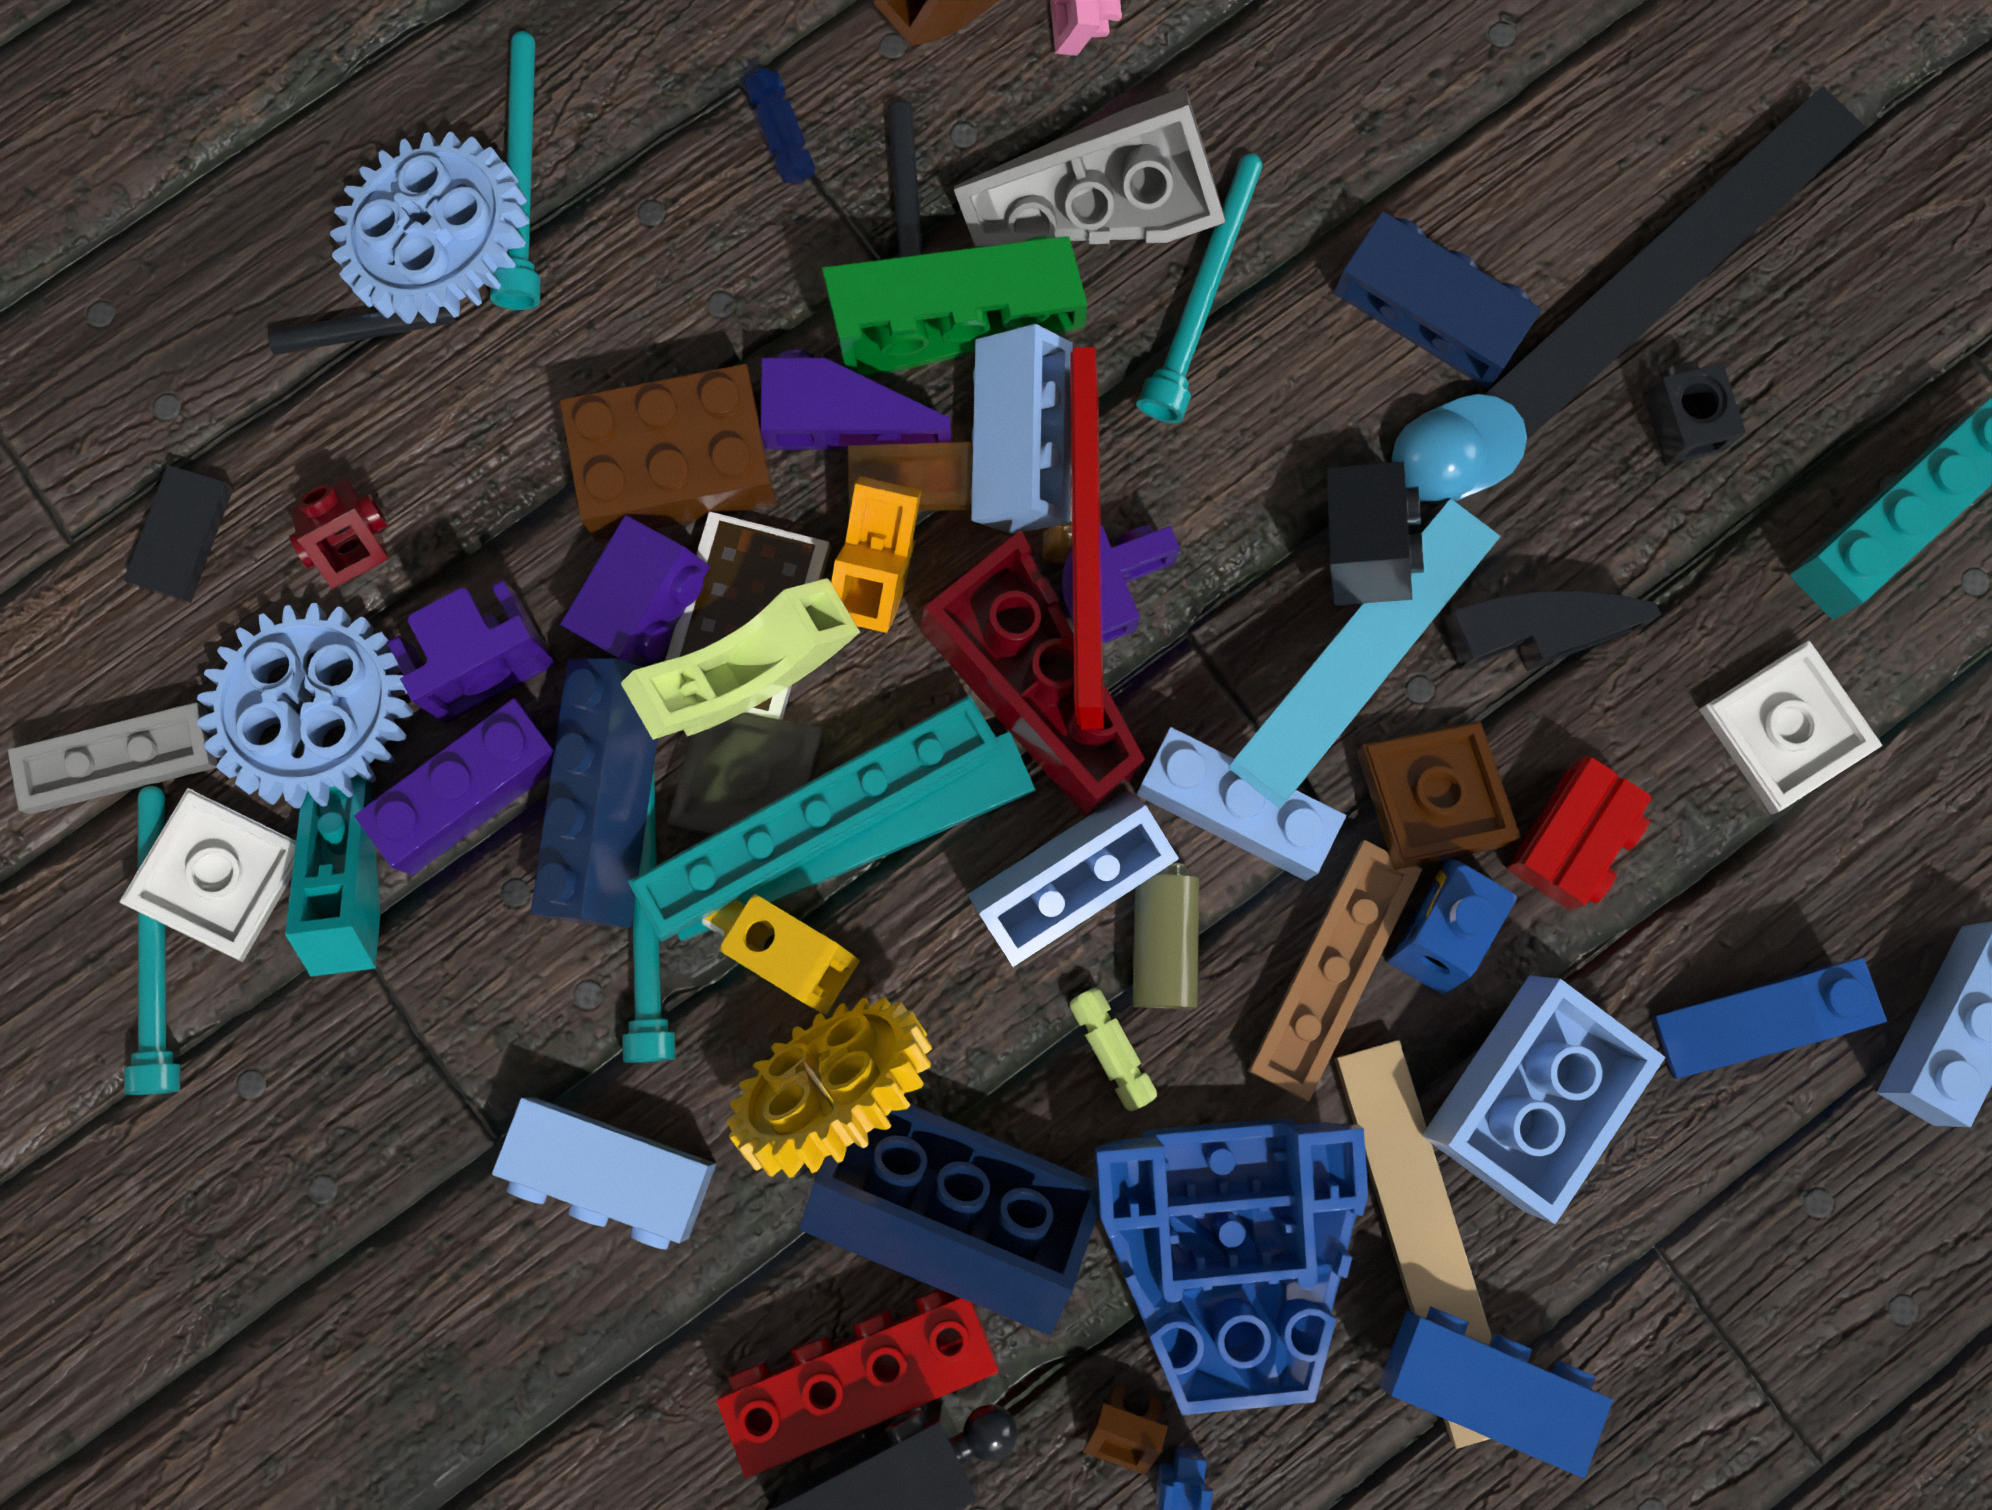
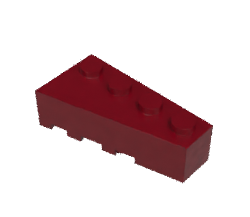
(1017, 655)

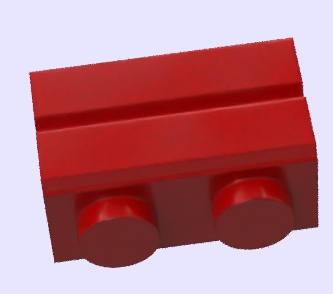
(1581, 834)

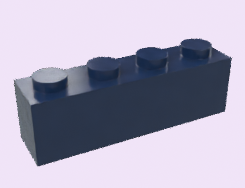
(595, 800)

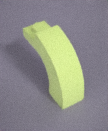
(747, 666)

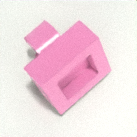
(1079, 20)

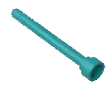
(521, 284)
(1166, 393)
(648, 1034)
(152, 1066)

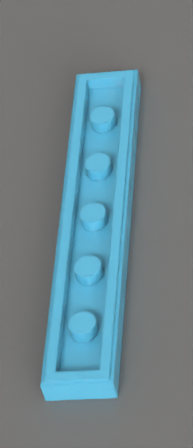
(1360, 660)

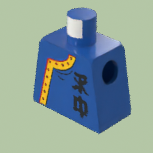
(1453, 926)

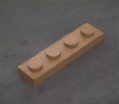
(1334, 972)

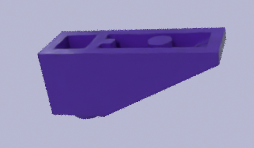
(828, 407)

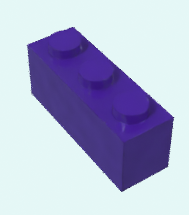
(459, 788)

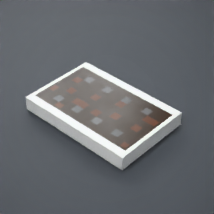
(746, 573)

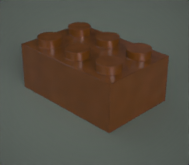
(668, 451)

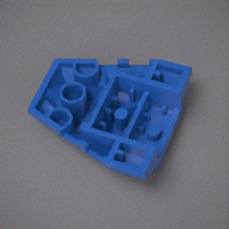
(1235, 1251)

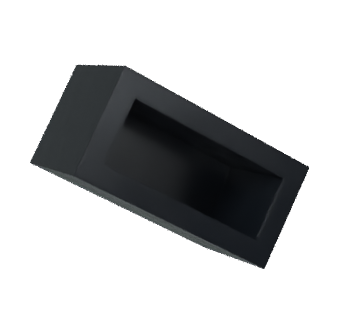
(1370, 534)

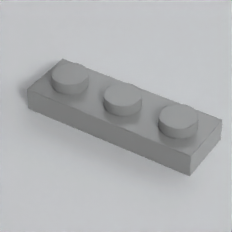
(110, 759)

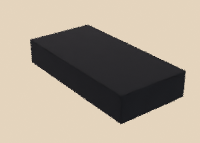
(178, 534)

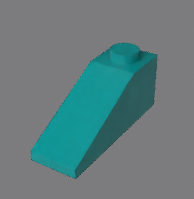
(334, 885)

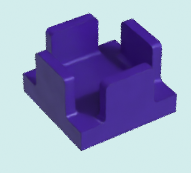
(468, 654)

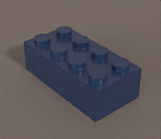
(959, 1215)

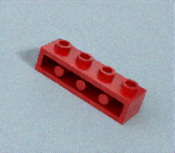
(855, 1382)

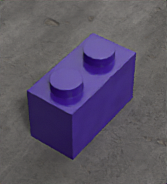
(636, 594)

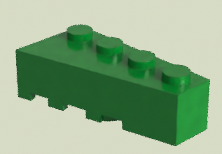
(938, 304)

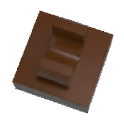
(1126, 1437)

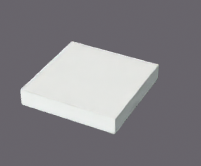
(1790, 727)
(213, 875)

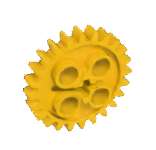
(829, 1087)

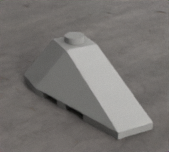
(1112, 180)

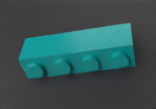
(1901, 517)

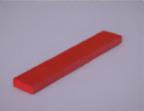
(1086, 540)

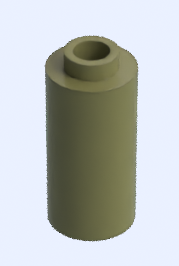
(1166, 940)

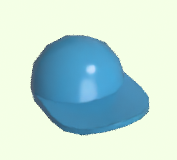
(1461, 448)

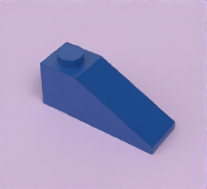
(1770, 1017)

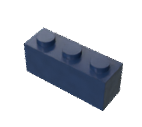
(1437, 299)

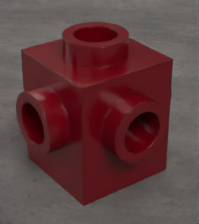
(338, 532)

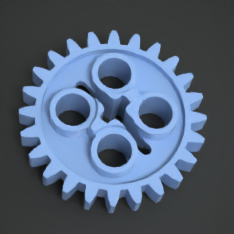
(429, 227)
(249, 705)

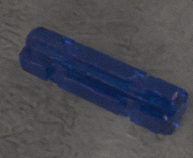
(780, 126)

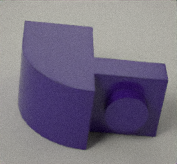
(1136, 556)

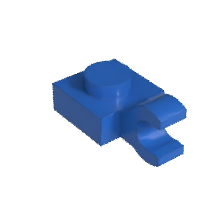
(1182, 1482)

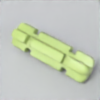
(1113, 1049)

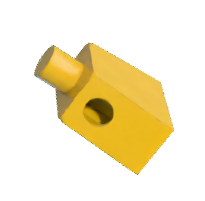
(796, 961)

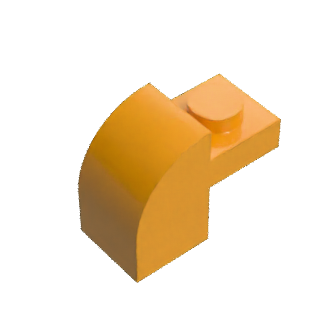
(876, 552)

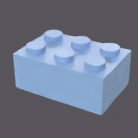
(1543, 1097)

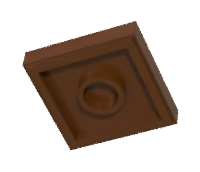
(1438, 795)

